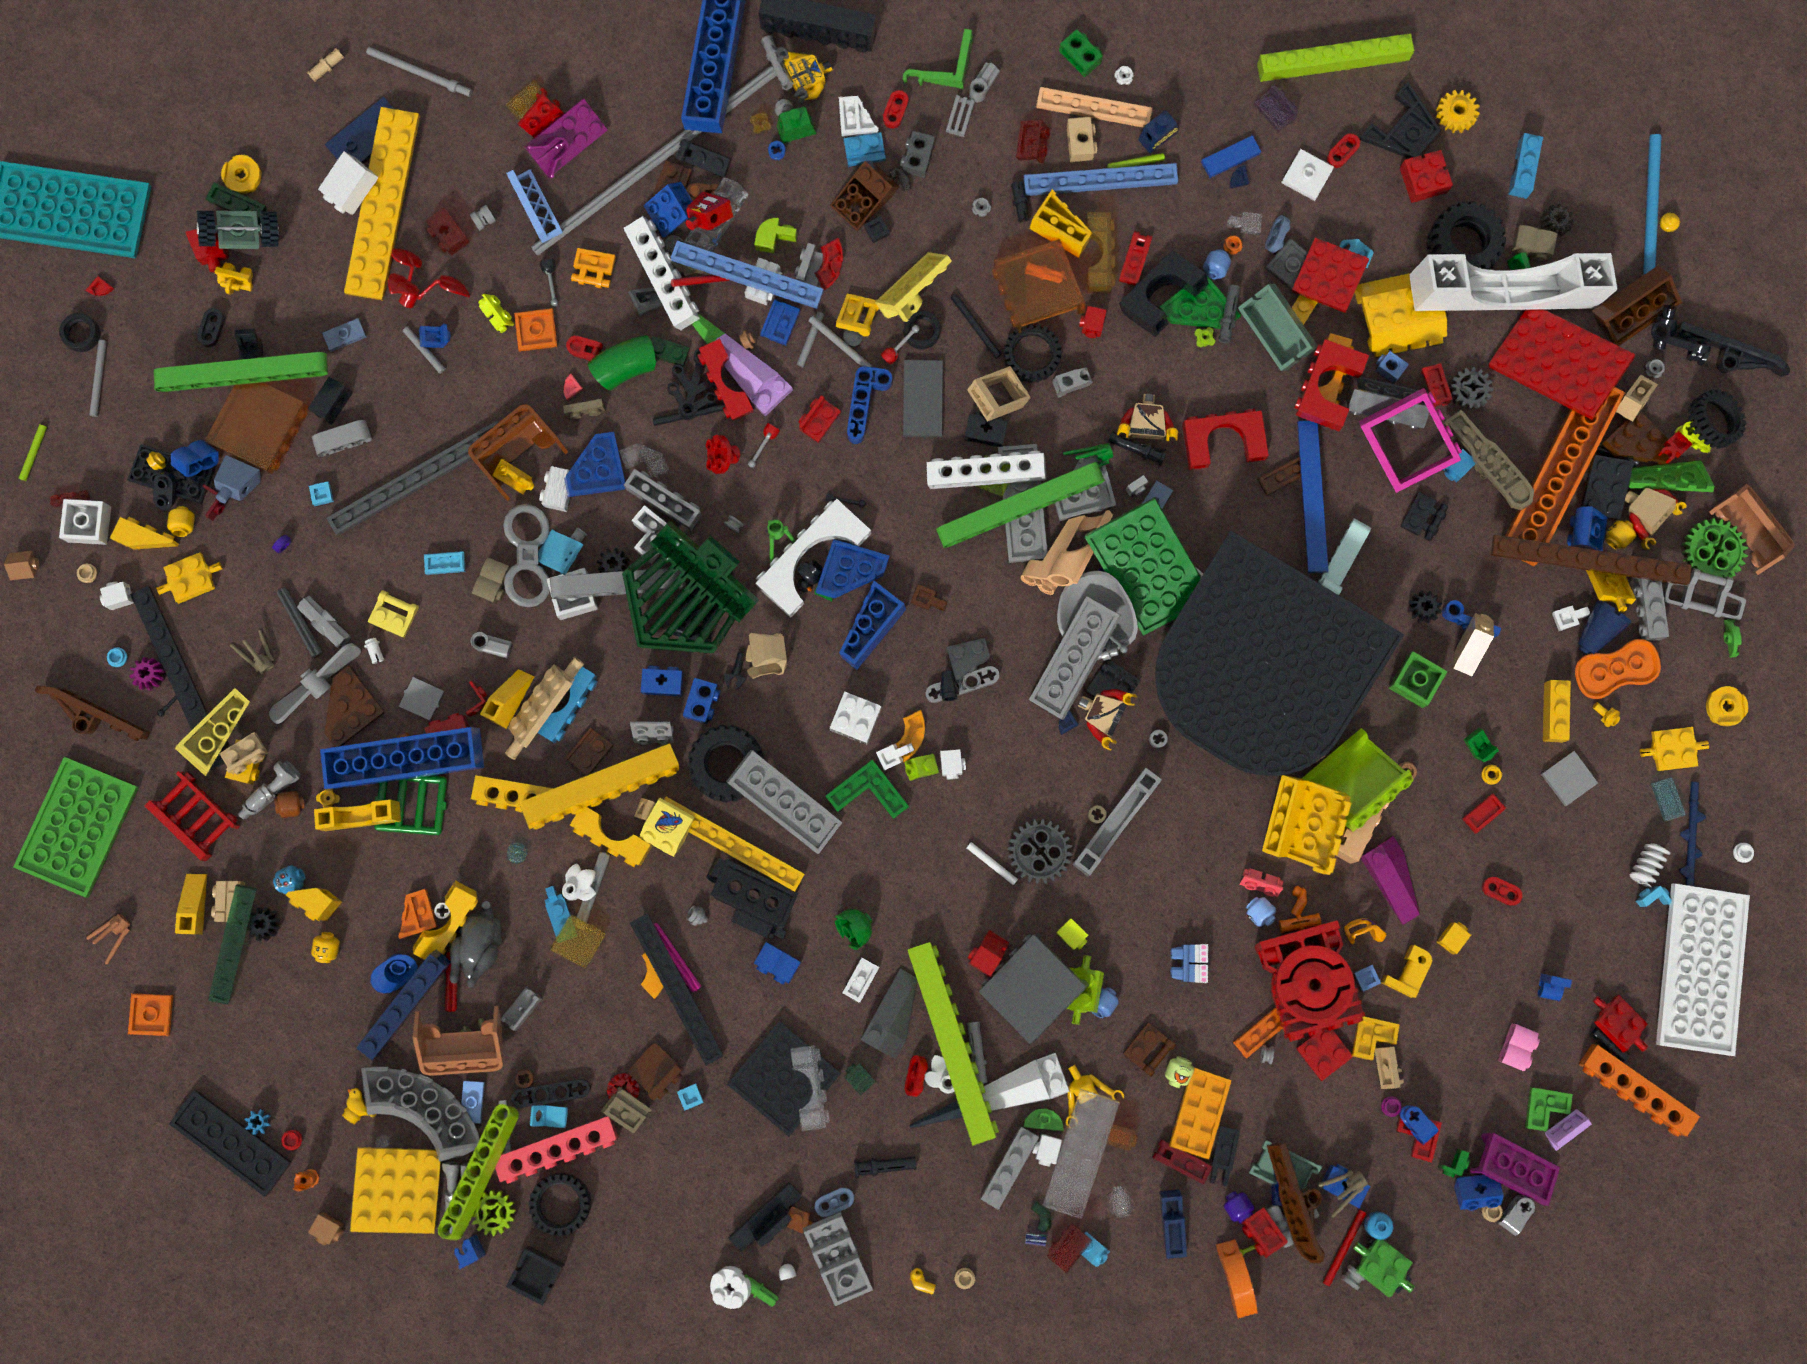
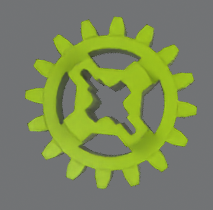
(500, 1218)

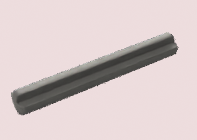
(299, 622)

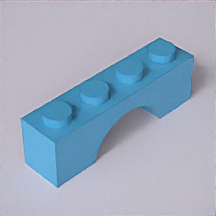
(555, 724)

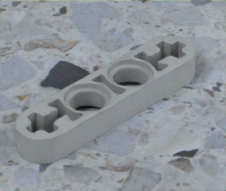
(963, 687)

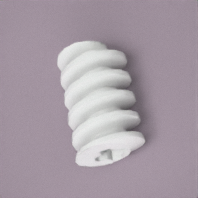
(1648, 864)

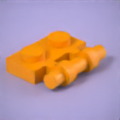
(594, 262)

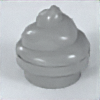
(696, 915)

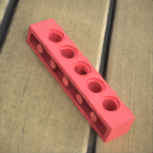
(604, 1126)

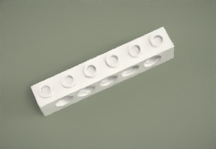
(637, 233)
(1036, 472)

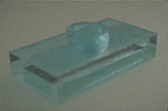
(1668, 799)

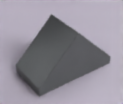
(645, 300)

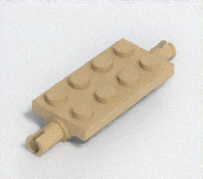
(541, 705)

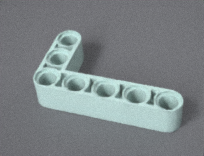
(1344, 555)

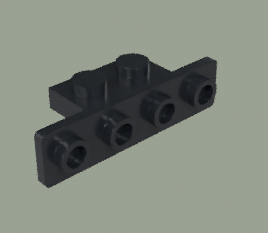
(767, 1220)

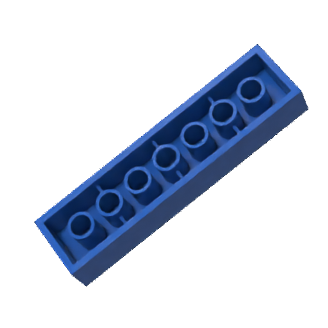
(712, 65)
(402, 758)

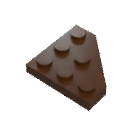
(1637, 440)
(349, 708)

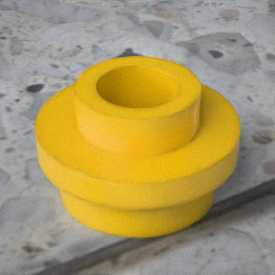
(1497, 774)

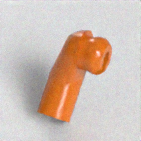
(1301, 901)

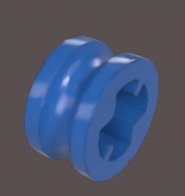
(775, 144)

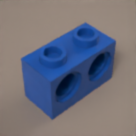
(695, 700)

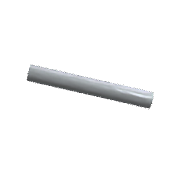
(809, 342)
(424, 350)

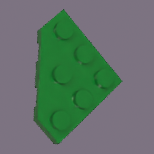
(1198, 311)

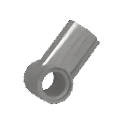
(983, 81)
(493, 645)

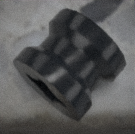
(1700, 358)

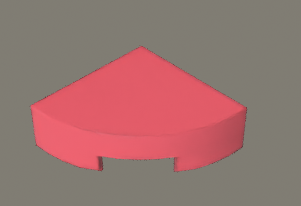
(571, 387)

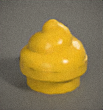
(1669, 222)

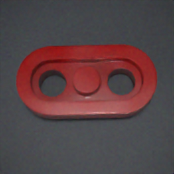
(895, 110)
(1342, 151)
(1501, 890)
(915, 1076)

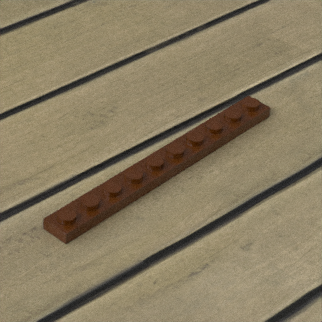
(1591, 560)

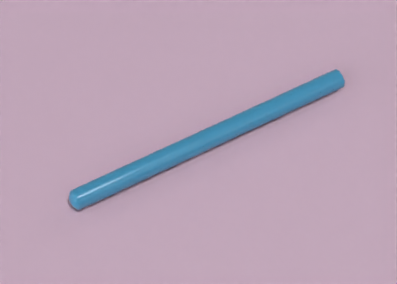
(1652, 202)

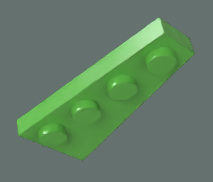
(1676, 476)

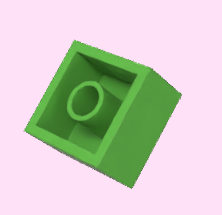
(1417, 679)

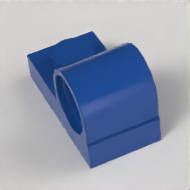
(1552, 987)

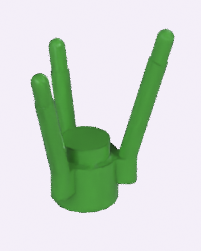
(776, 531)

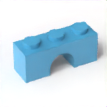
(1527, 162)

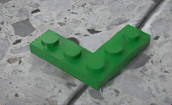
(873, 778)

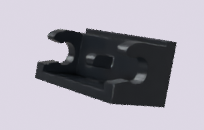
(330, 400)

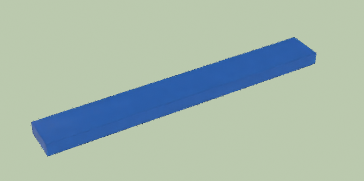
(1312, 497)

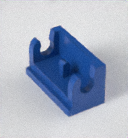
(472, 1249)

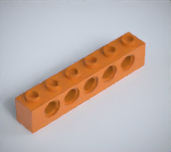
(1684, 1117)

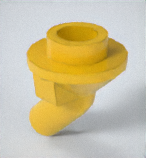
(1610, 717)

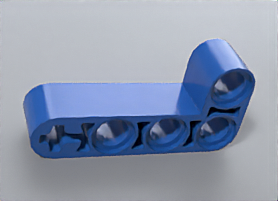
(863, 405)

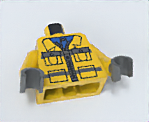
(805, 73)

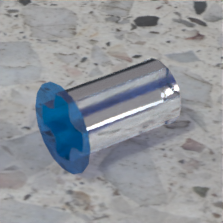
(1036, 1239)

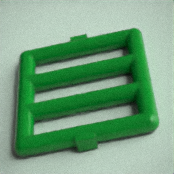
(417, 828)

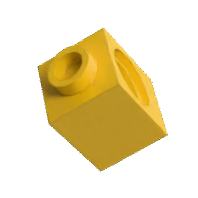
(1454, 937)

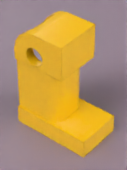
(1412, 974)

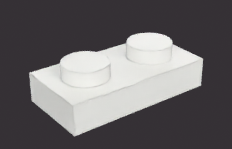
(860, 980)

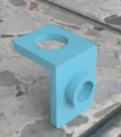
(1358, 247)
(550, 1116)

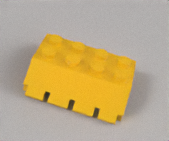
(1393, 319)
(1307, 823)

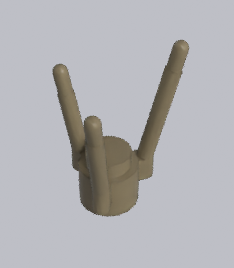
(262, 662)
(1355, 1182)

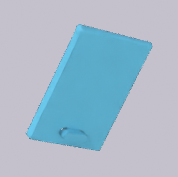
(558, 552)

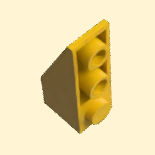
(134, 536)
(507, 698)
(192, 905)

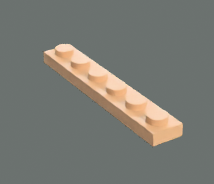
(1093, 107)

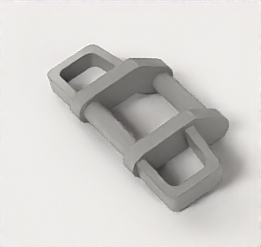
(1723, 593)

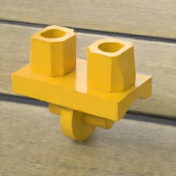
(234, 280)

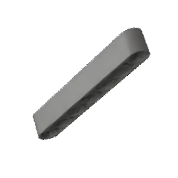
(602, 584)

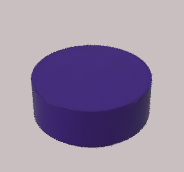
(281, 544)

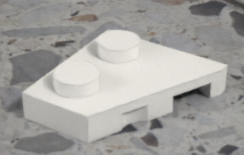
(855, 118)

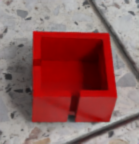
(1426, 176)

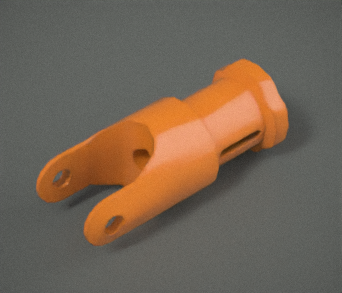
(311, 1177)

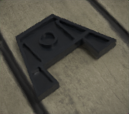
(1412, 131)

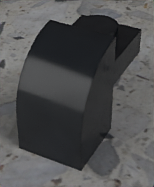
(249, 344)

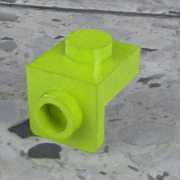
(921, 767)

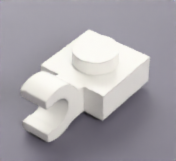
(1568, 618)
(892, 755)

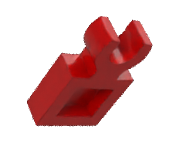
(1675, 446)

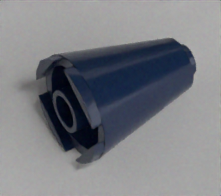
(1601, 627)

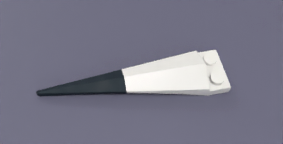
(1028, 1084)

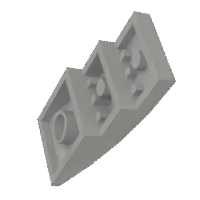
(837, 1259)

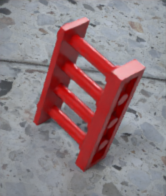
(172, 822)

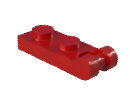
(1135, 259)

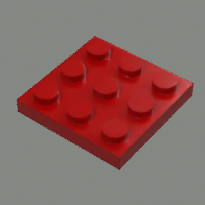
(1330, 275)

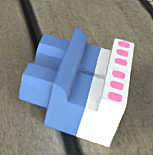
(1187, 971)

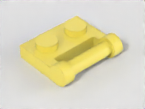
(390, 620)

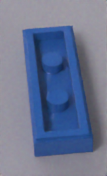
(1231, 156)

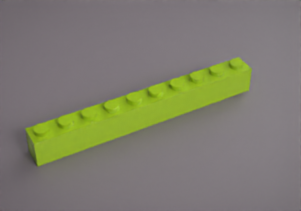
(952, 1044)

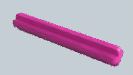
(683, 969)

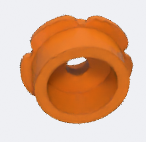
(1232, 240)

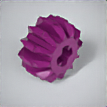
(147, 666)

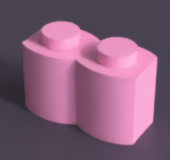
(1518, 1047)

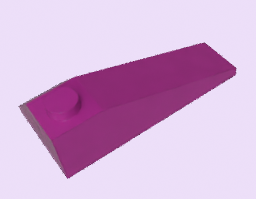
(1390, 872)

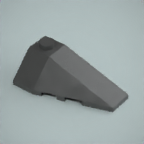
(891, 1021)

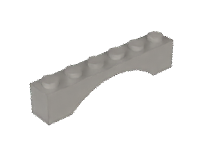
(1116, 822)

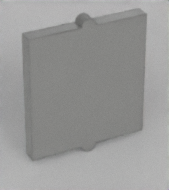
(421, 698)

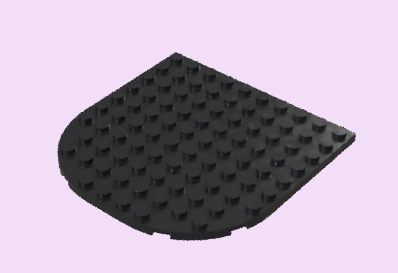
(1267, 662)

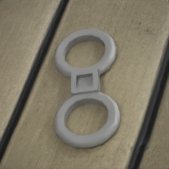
(526, 555)

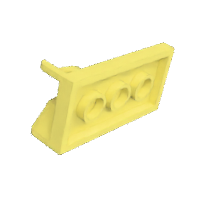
(905, 291)

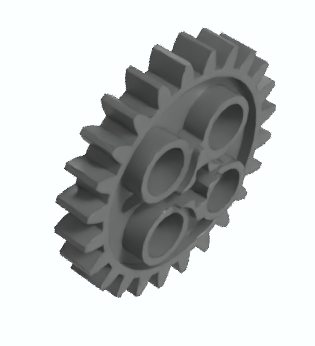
(1053, 839)

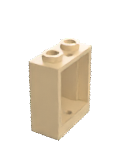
(985, 400)

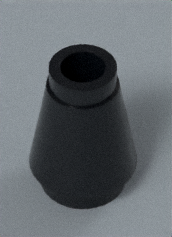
(948, 686)

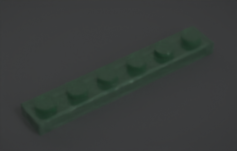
(232, 944)

